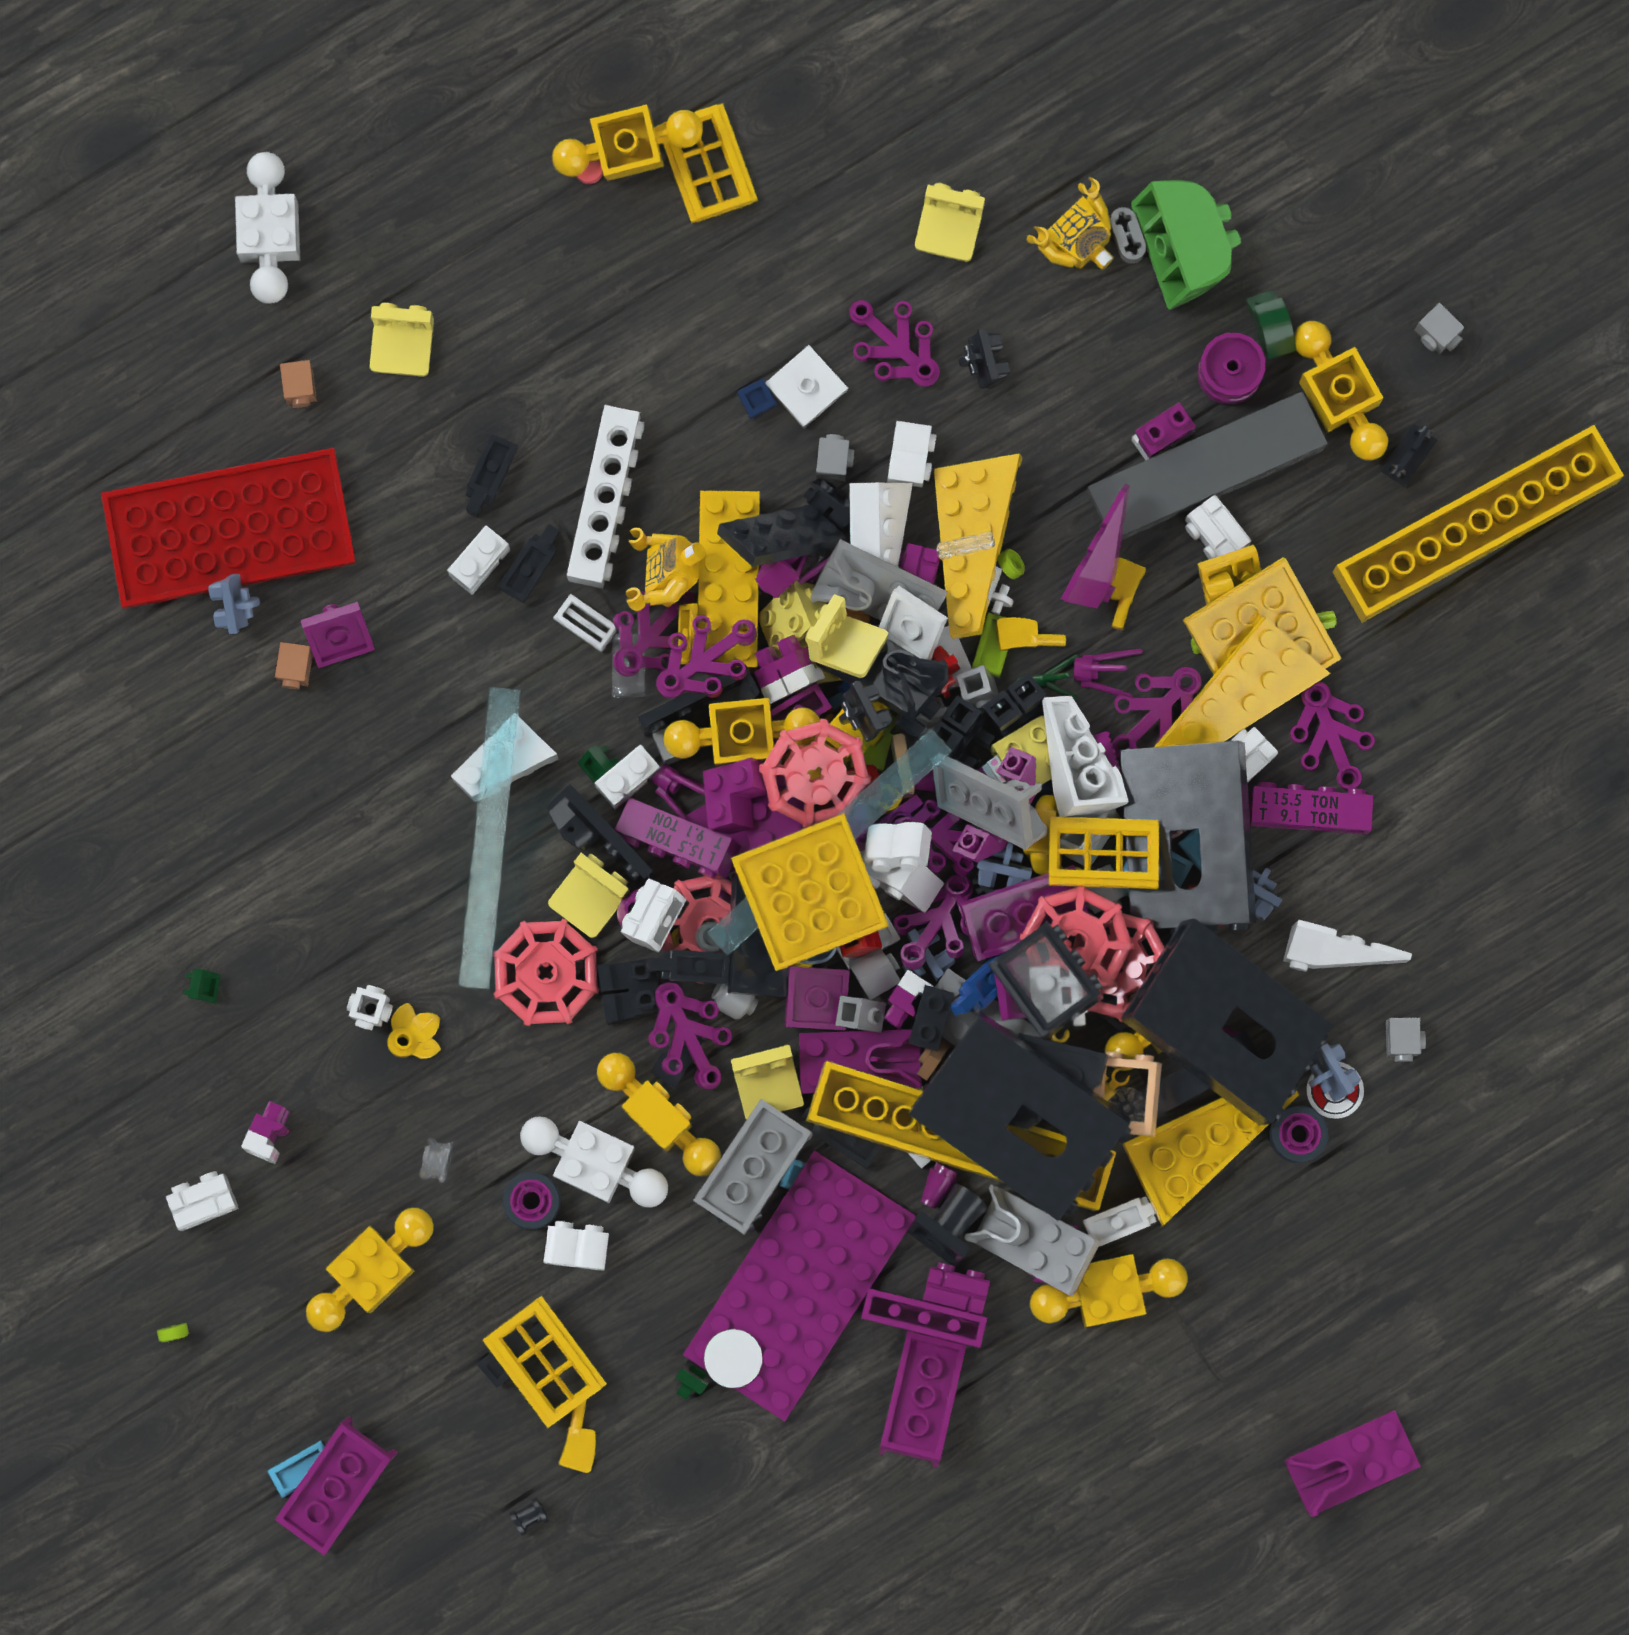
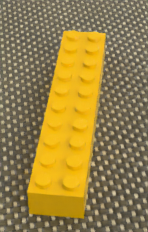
(1477, 523)
(880, 1113)

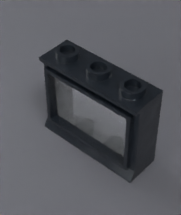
(1047, 980)

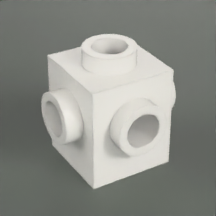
(363, 997)

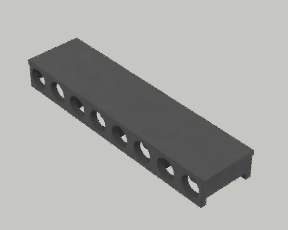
(1213, 464)

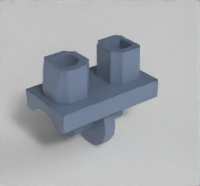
(236, 602)
(990, 867)
(1265, 900)
(936, 965)
(1330, 1074)

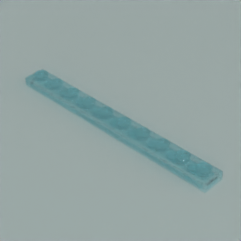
(860, 815)
(489, 837)

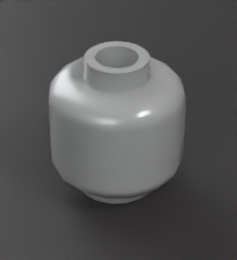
(733, 1004)

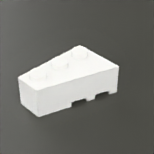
(879, 518)
(529, 755)
(913, 887)

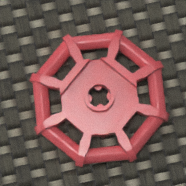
(808, 757)
(698, 910)
(1089, 926)
(1134, 967)
(563, 972)

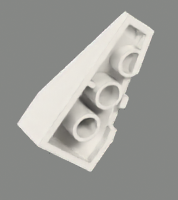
(1080, 771)
(1319, 947)

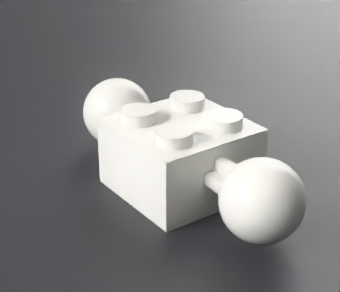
(267, 228)
(594, 1162)

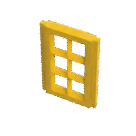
(734, 160)
(1104, 826)
(523, 1380)

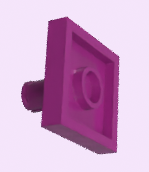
(337, 634)

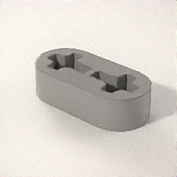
(1134, 232)

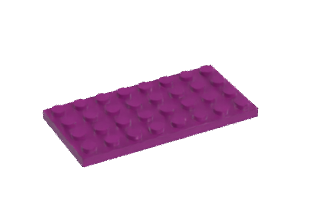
(805, 1279)

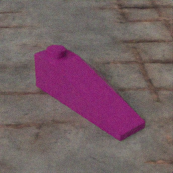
(1098, 568)

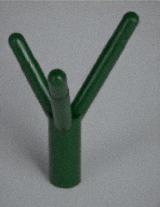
(1046, 678)

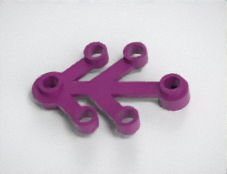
(896, 346)
(648, 638)
(702, 660)
(1159, 706)
(1330, 731)
(942, 838)
(936, 919)
(685, 1032)

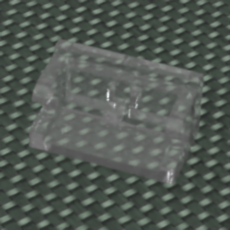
(627, 686)

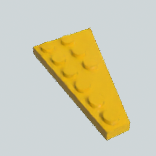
(971, 502)
(1249, 685)
(1190, 1153)

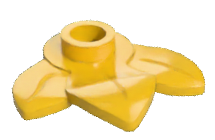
(417, 1030)

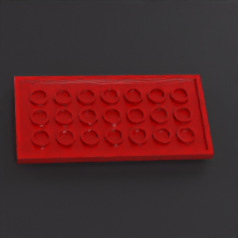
(241, 520)

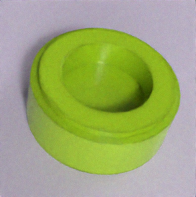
(1011, 563)
(173, 1332)

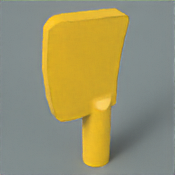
(1126, 583)
(1023, 632)
(580, 1443)

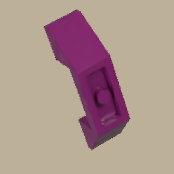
(981, 844)

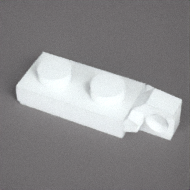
(1120, 1221)

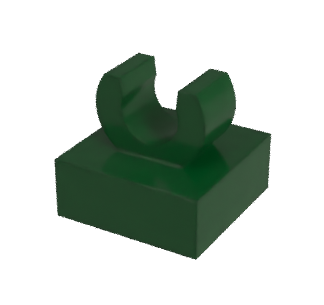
(595, 762)
(203, 986)
(693, 1379)

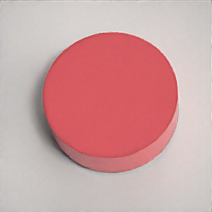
(592, 173)

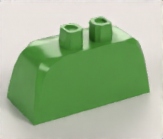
(1185, 238)

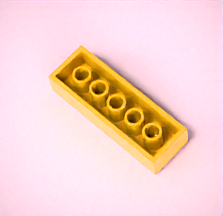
(725, 579)

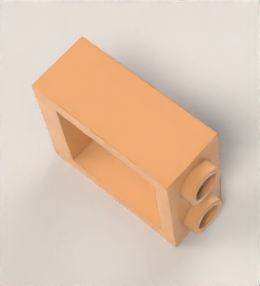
(1146, 1062)

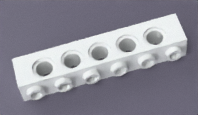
(613, 422)

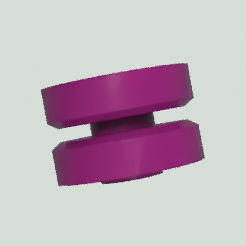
(1226, 352)

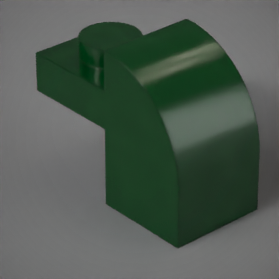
(1272, 324)

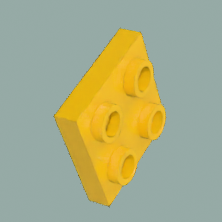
(1227, 571)

